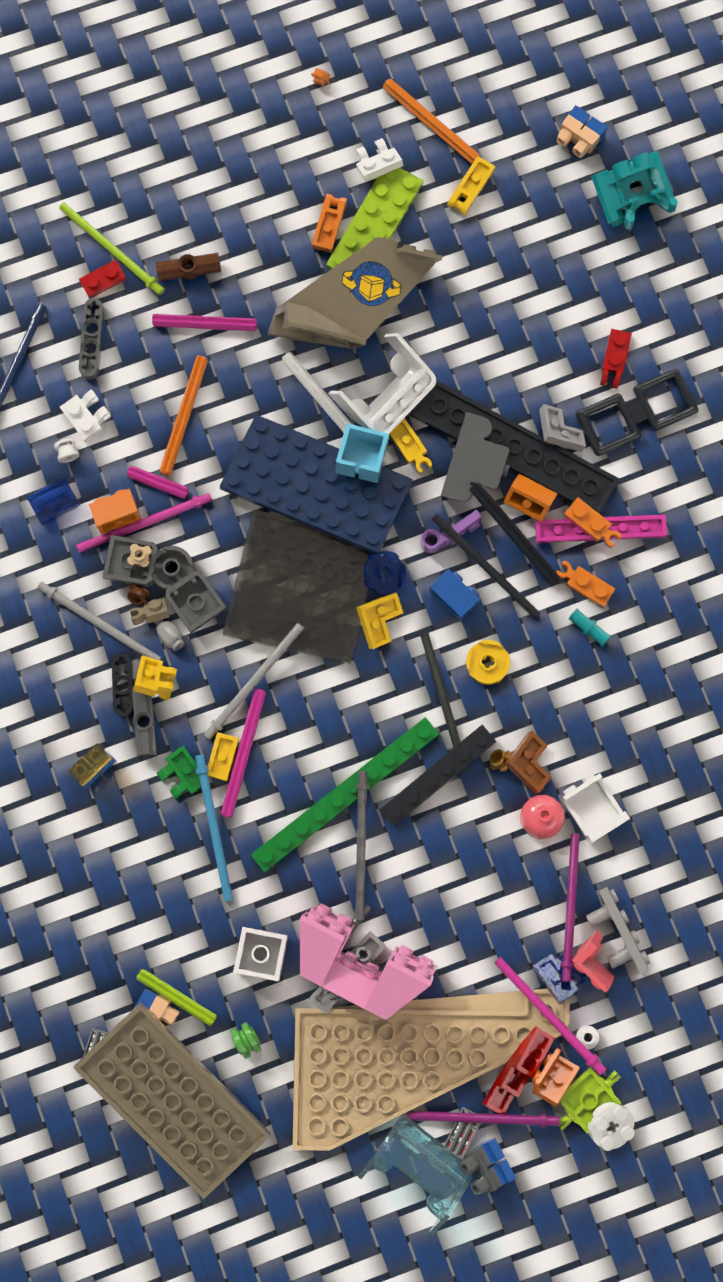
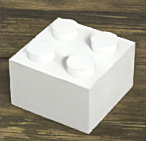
(260, 954)

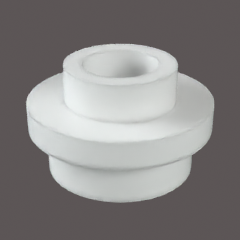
(595, 1036)

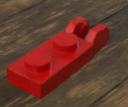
(615, 356)

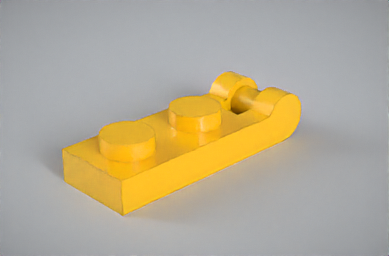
(471, 185)

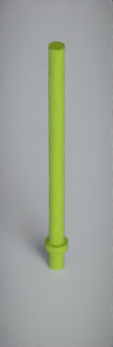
(151, 282)

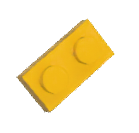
(222, 756)

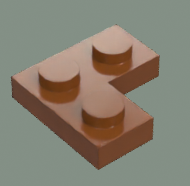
(524, 764)

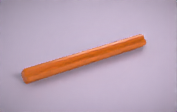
(430, 121)
(183, 415)

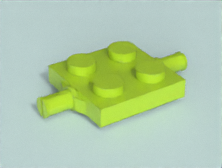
(585, 1096)

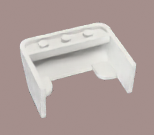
(409, 387)

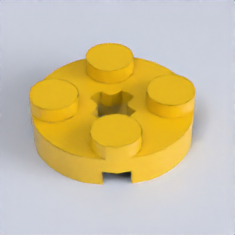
(495, 672)

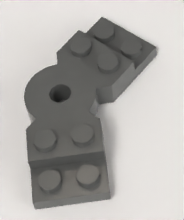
(185, 589)

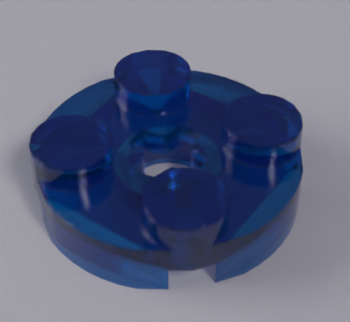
(373, 577)

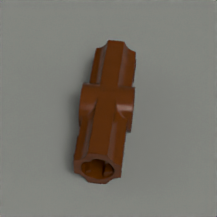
(175, 268)

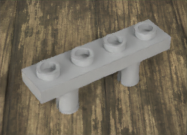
(366, 950)
(631, 950)

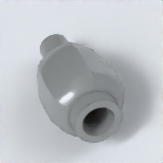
(169, 634)

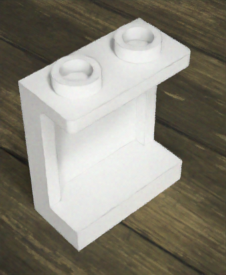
(593, 808)

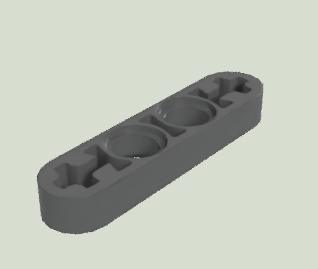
(87, 338)

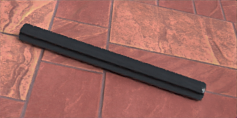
(515, 534)

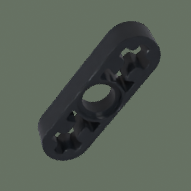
(117, 670)

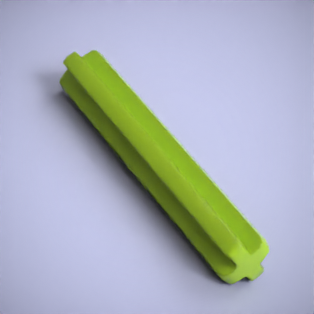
(176, 997)

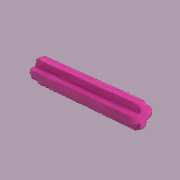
(157, 482)

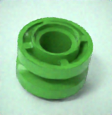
(246, 1040)

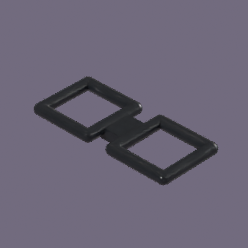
(637, 412)

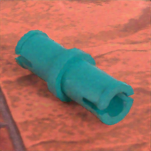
(589, 627)

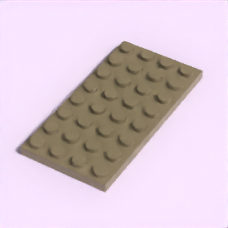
(172, 1100)

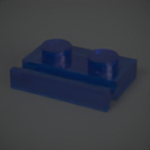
(53, 501)

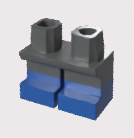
(490, 1177)

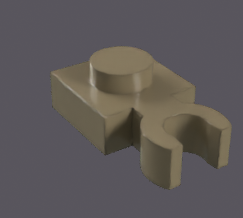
(152, 610)

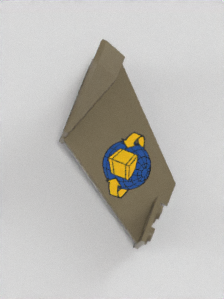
(353, 296)

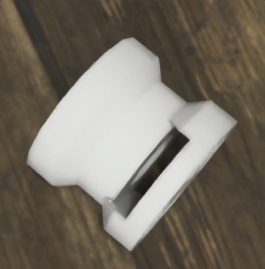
(66, 450)

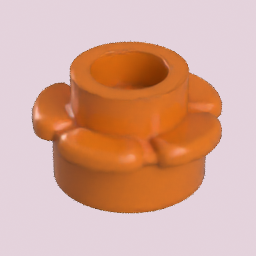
(320, 77)

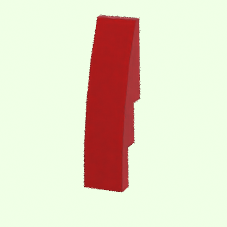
(518, 1069)

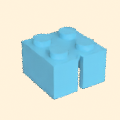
(362, 453)

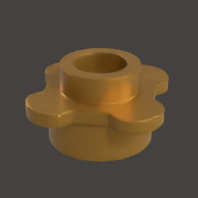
(498, 759)

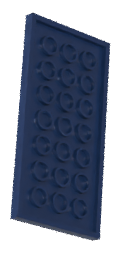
(299, 481)

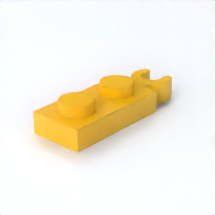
(410, 445)

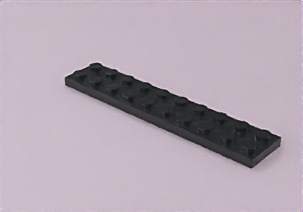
(529, 454)

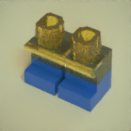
(87, 767)

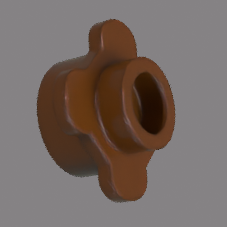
(137, 594)

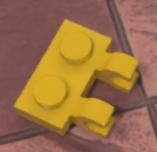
(148, 677)

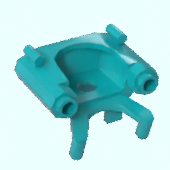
(615, 190)

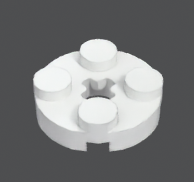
(619, 1134)

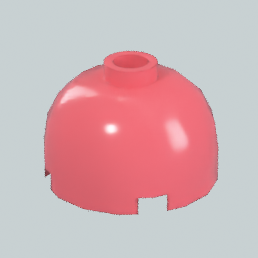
(542, 817)

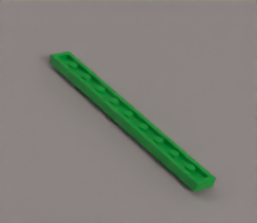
(344, 795)

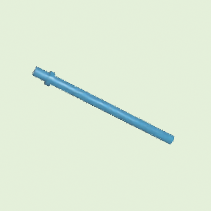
(213, 825)

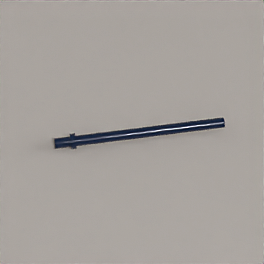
(36, 318)

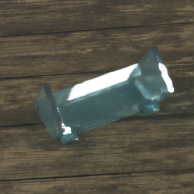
(424, 1162)

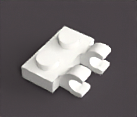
(380, 164)
(81, 418)

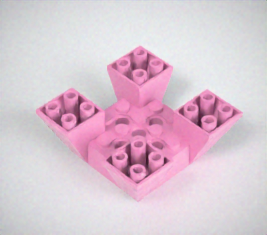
(324, 963)

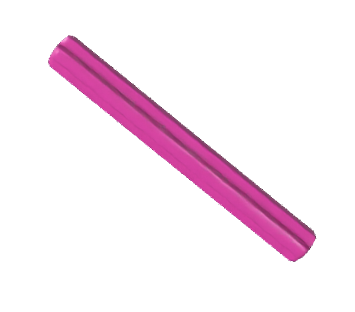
(204, 322)

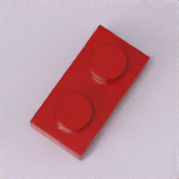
(102, 279)

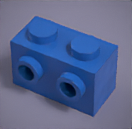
(454, 594)

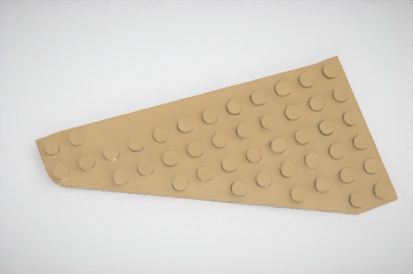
(368, 1070)

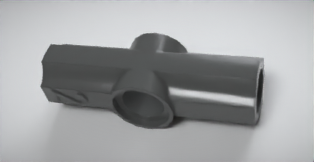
(144, 736)

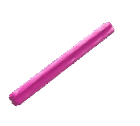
(243, 753)

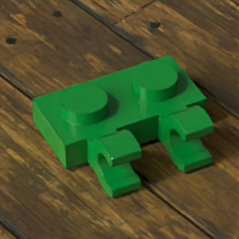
(185, 769)

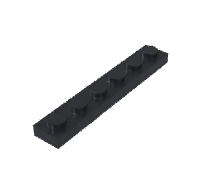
(438, 775)

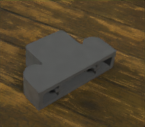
(475, 460)

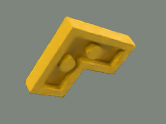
(374, 616)

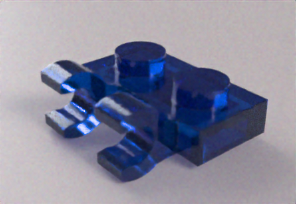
(551, 975)

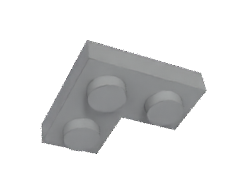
(557, 433)

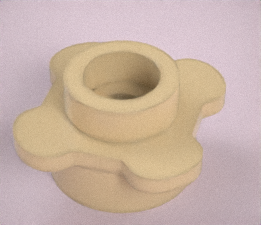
(140, 561)

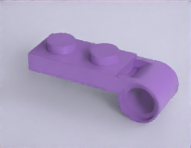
(469, 524)

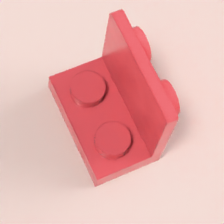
(587, 963)

